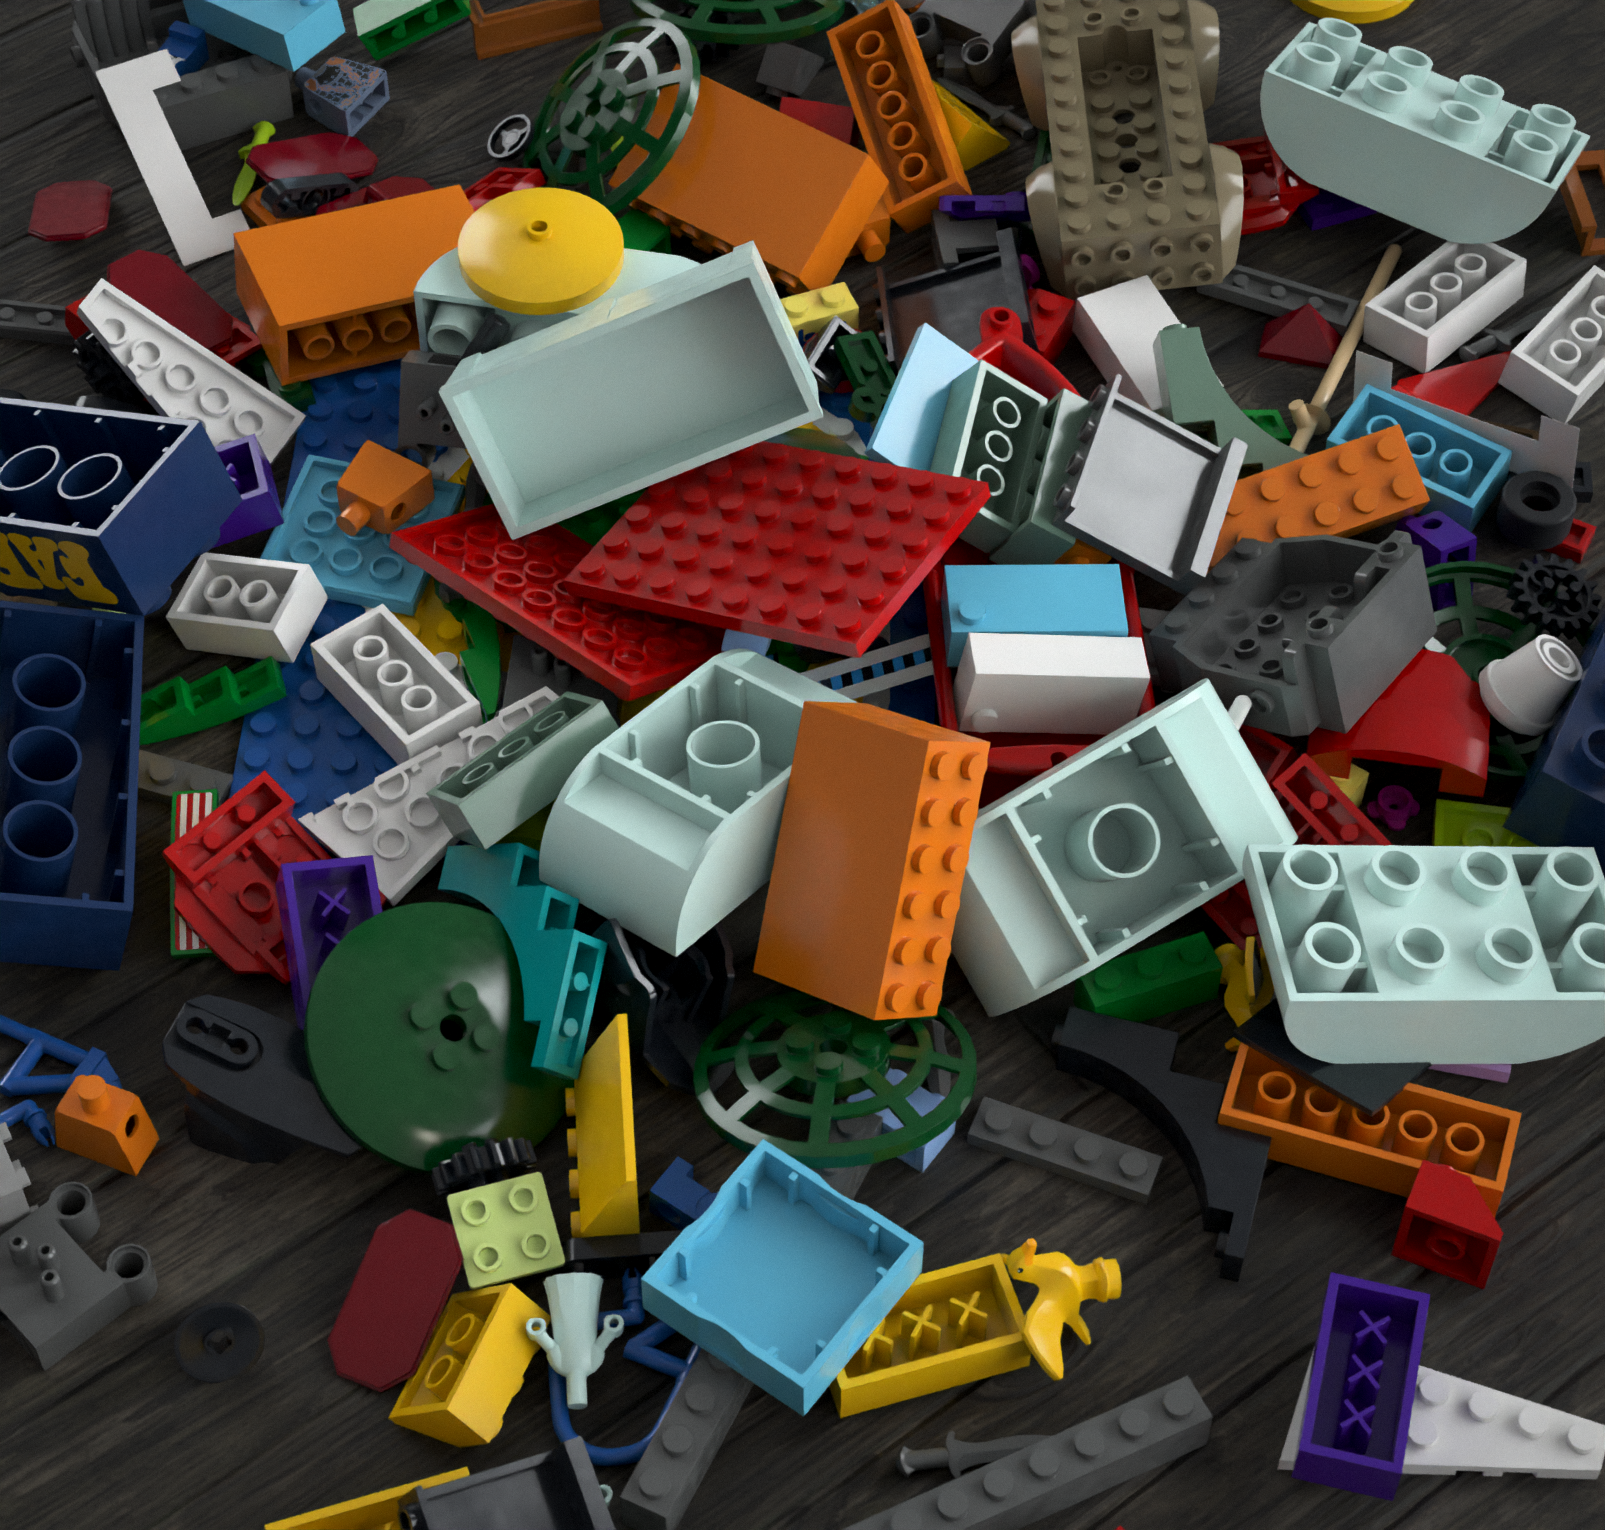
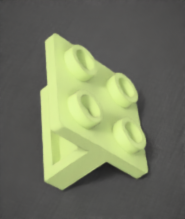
(506, 1230)

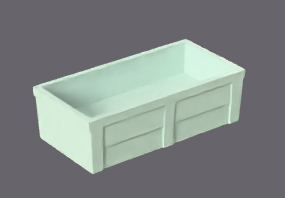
(632, 392)

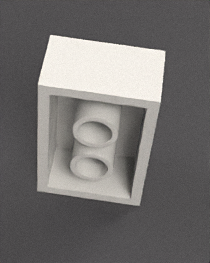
(247, 607)

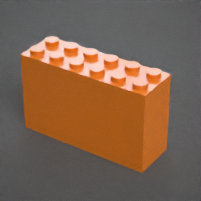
(760, 179)
(342, 282)
(871, 859)

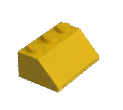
(971, 134)
(471, 1367)

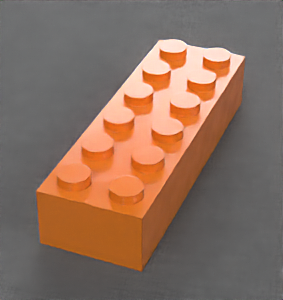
(898, 112)
(1326, 493)
(1377, 1151)

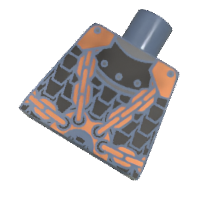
(343, 93)

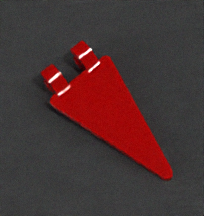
(1457, 386)

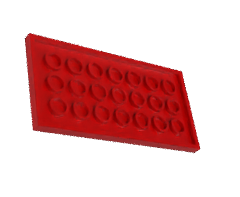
(525, 587)

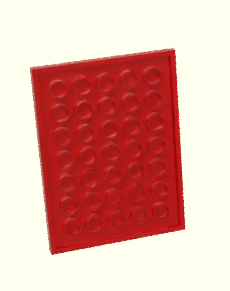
(782, 544)

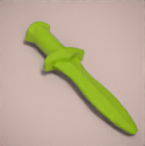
(247, 176)

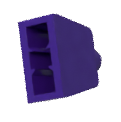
(1441, 542)

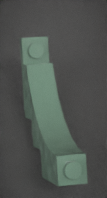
(1200, 404)

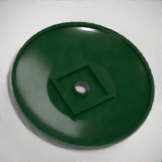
(381, 1047)

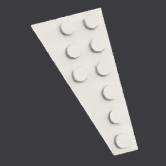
(185, 377)
(396, 816)
(1484, 1430)

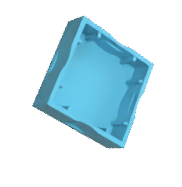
(782, 1277)

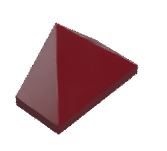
(1300, 338)

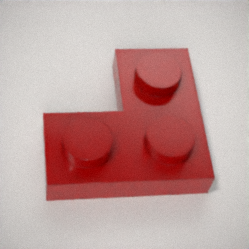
(502, 182)

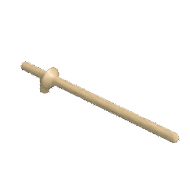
(1311, 417)

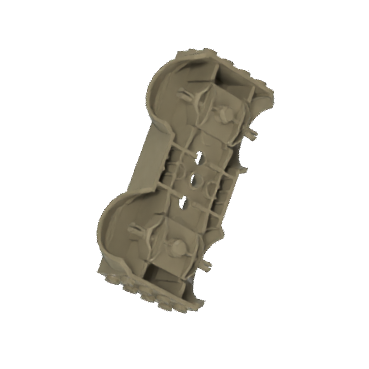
(1185, 203)

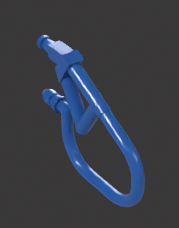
(19, 1083)
(638, 1349)

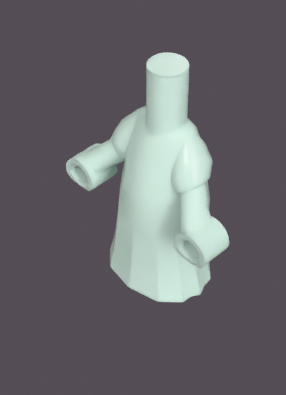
(574, 1320)

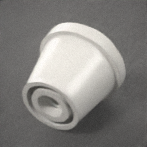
(1530, 685)

